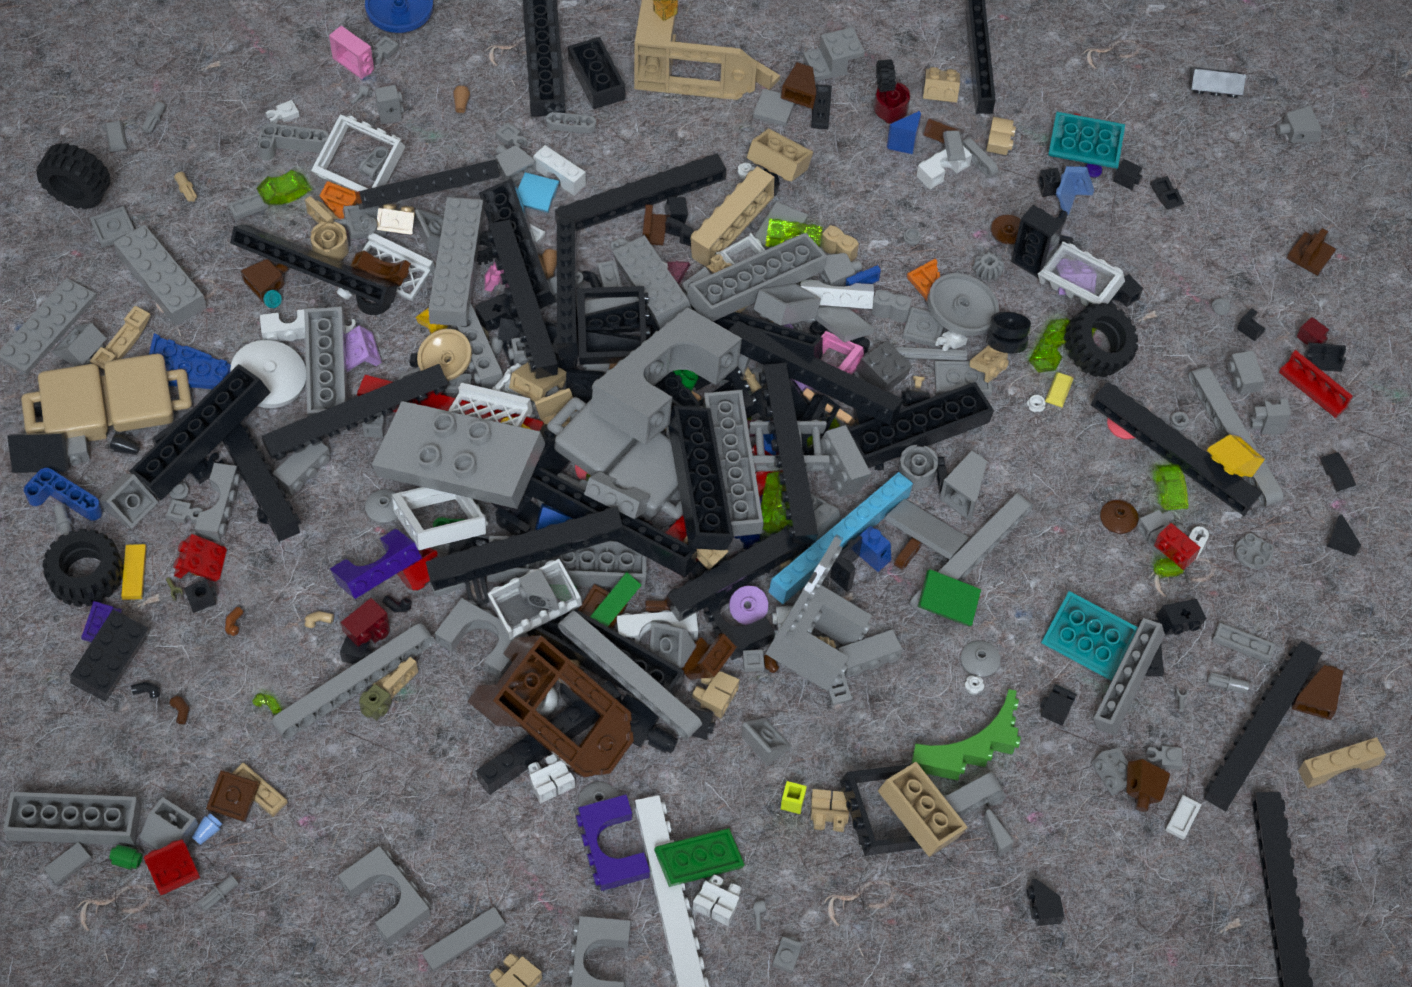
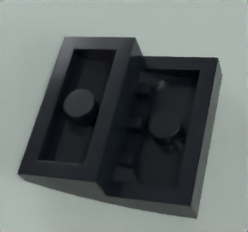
(581, 383)

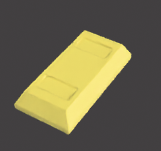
(1059, 389)

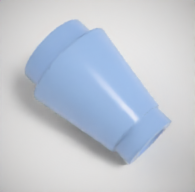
(206, 829)

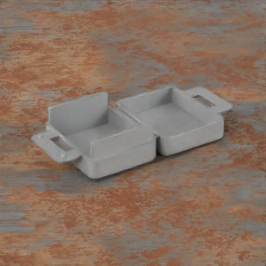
(606, 449)

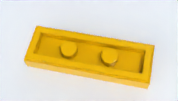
(133, 572)

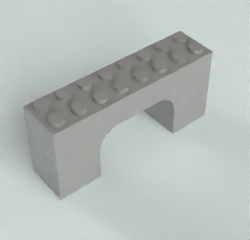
(687, 342)

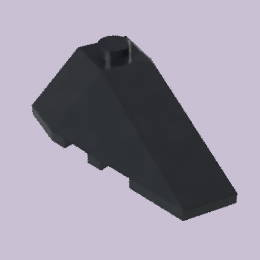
(617, 319)
(680, 394)

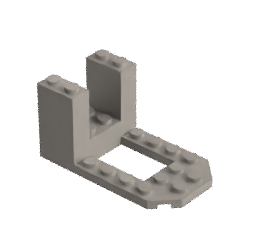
(826, 612)

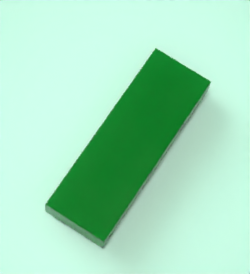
(616, 600)

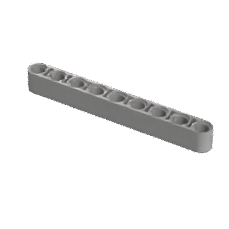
(1229, 423)
(982, 542)
(630, 675)
(352, 681)

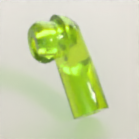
(268, 700)

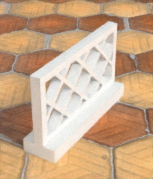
(400, 253)
(493, 400)

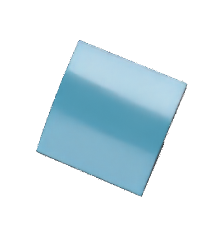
(537, 191)

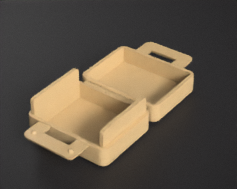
(128, 397)

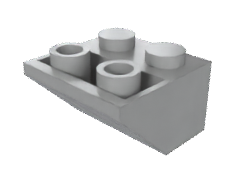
(166, 824)

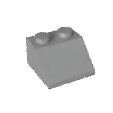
(80, 344)
(128, 500)

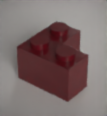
(366, 623)

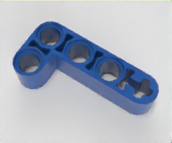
(67, 496)

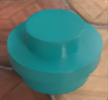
(272, 299)

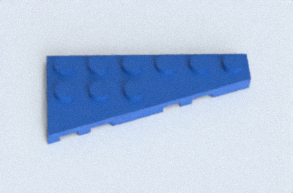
(200, 367)

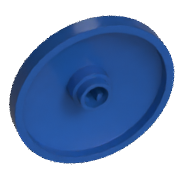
(398, 15)

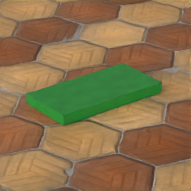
(699, 857)

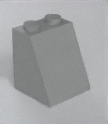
(963, 485)

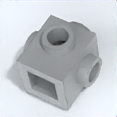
(516, 352)

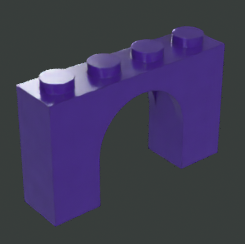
(360, 579)
(609, 871)

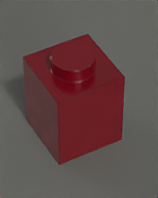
(1313, 332)

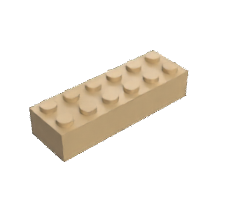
(732, 216)

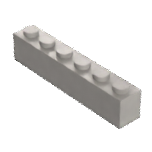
(1129, 676)

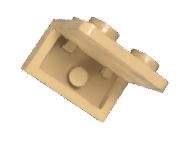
(941, 85)

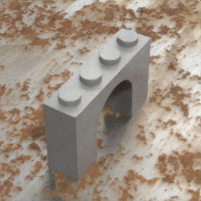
(468, 617)
(376, 868)
(591, 934)

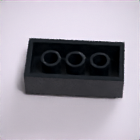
(596, 72)
(1036, 240)
(109, 655)

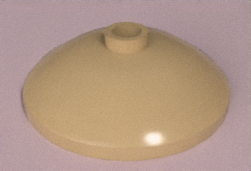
(443, 346)

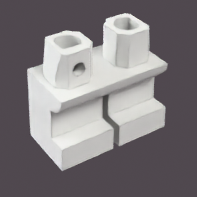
(550, 779)
(717, 901)

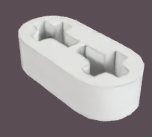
(1199, 530)

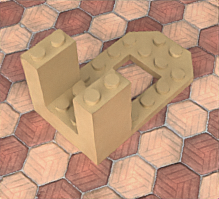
(658, 48)

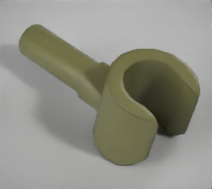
(174, 589)

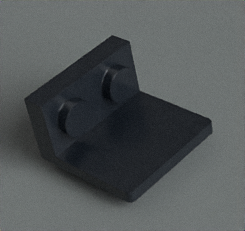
(842, 569)

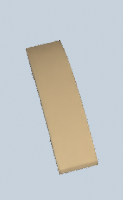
(124, 339)

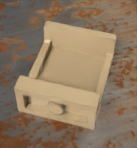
(525, 383)

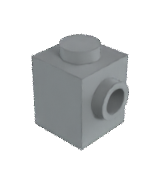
(77, 450)

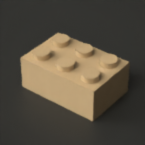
(779, 155)

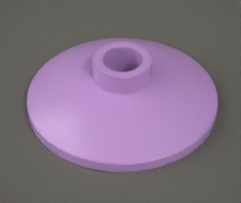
(758, 605)

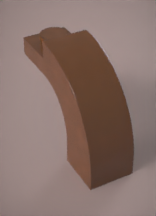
(388, 271)

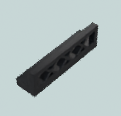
(813, 412)

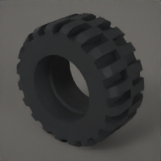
(73, 176)
(1085, 350)
(76, 547)

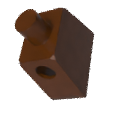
(264, 277)
(1146, 783)

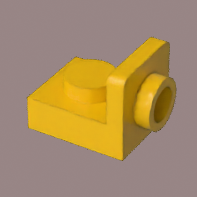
(423, 319)

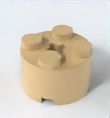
(330, 240)

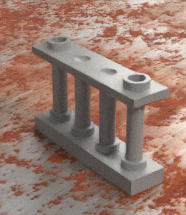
(814, 462)

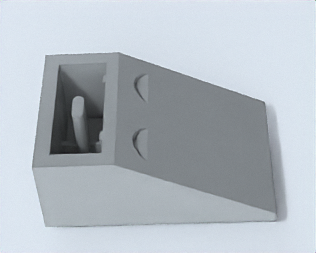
(825, 515)

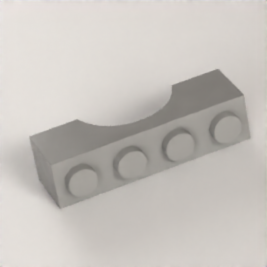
(212, 522)

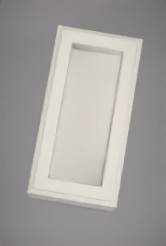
(1183, 817)

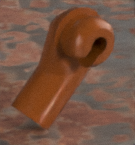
(231, 619)

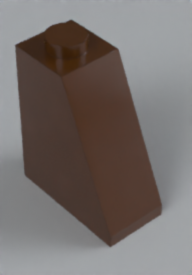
(800, 86)
(1321, 693)

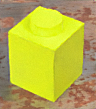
(793, 797)

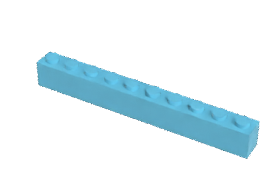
(867, 514)

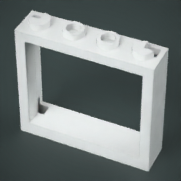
(333, 142)
(444, 534)

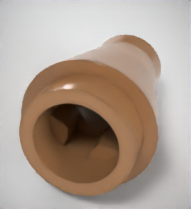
(461, 97)
(550, 261)

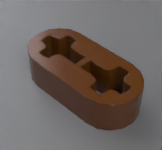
(907, 554)

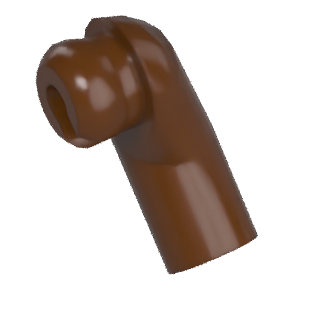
(770, 664)
(182, 708)

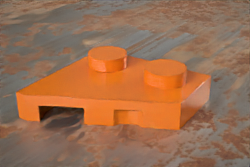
(336, 197)
(924, 277)

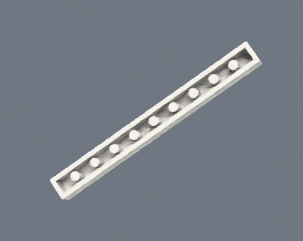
(670, 900)

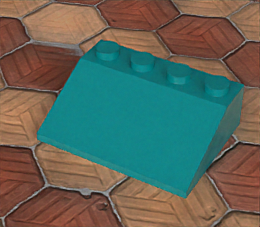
(1086, 140)
(1090, 635)

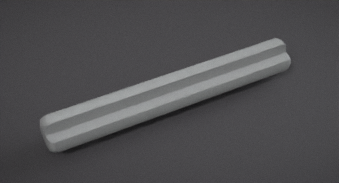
(933, 354)

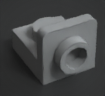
(787, 954)

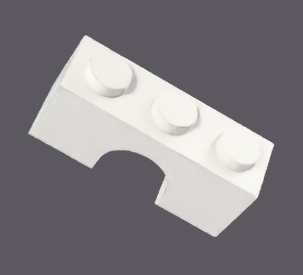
(932, 171)
(570, 176)
(278, 331)

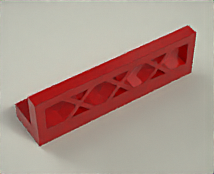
(1314, 386)

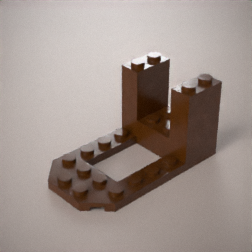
(526, 683)

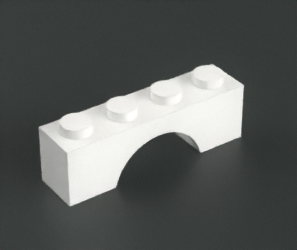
(854, 296)
(636, 625)

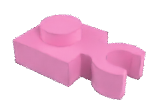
(492, 278)

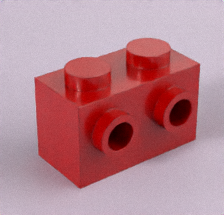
(1177, 546)

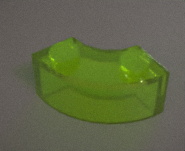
(283, 188)
(1171, 487)

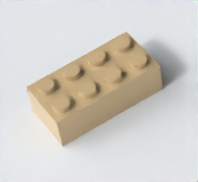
(922, 809)

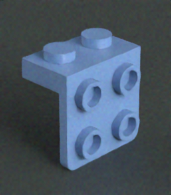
(1073, 182)

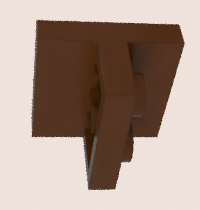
(1312, 252)

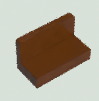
(935, 129)
(654, 226)

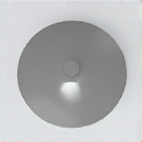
(962, 304)

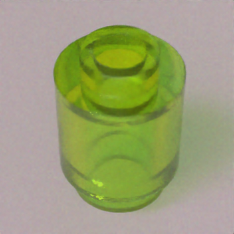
(1166, 568)

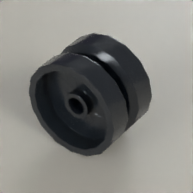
(1009, 332)

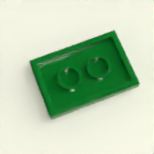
(949, 598)

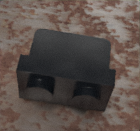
(522, 523)

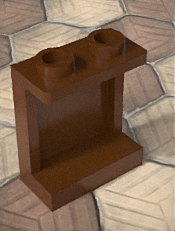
(708, 659)

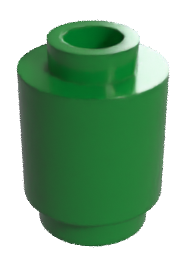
(125, 857)

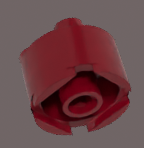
(892, 104)

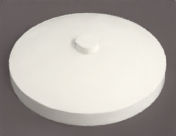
(277, 367)

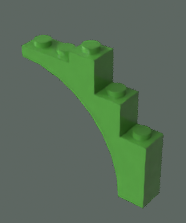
(951, 759)

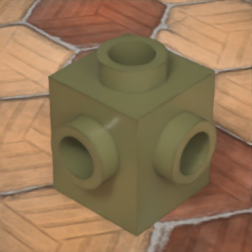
(375, 702)

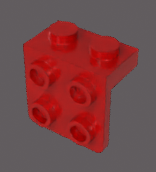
(199, 558)
(171, 866)

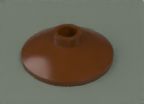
(1005, 224)
(1119, 523)

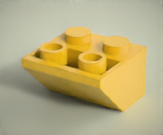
(1236, 456)

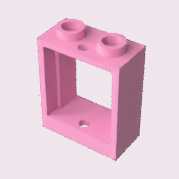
(351, 52)
(853, 351)

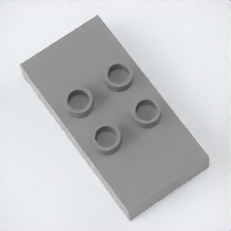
(459, 454)

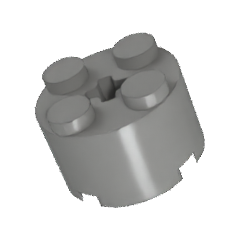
(919, 466)

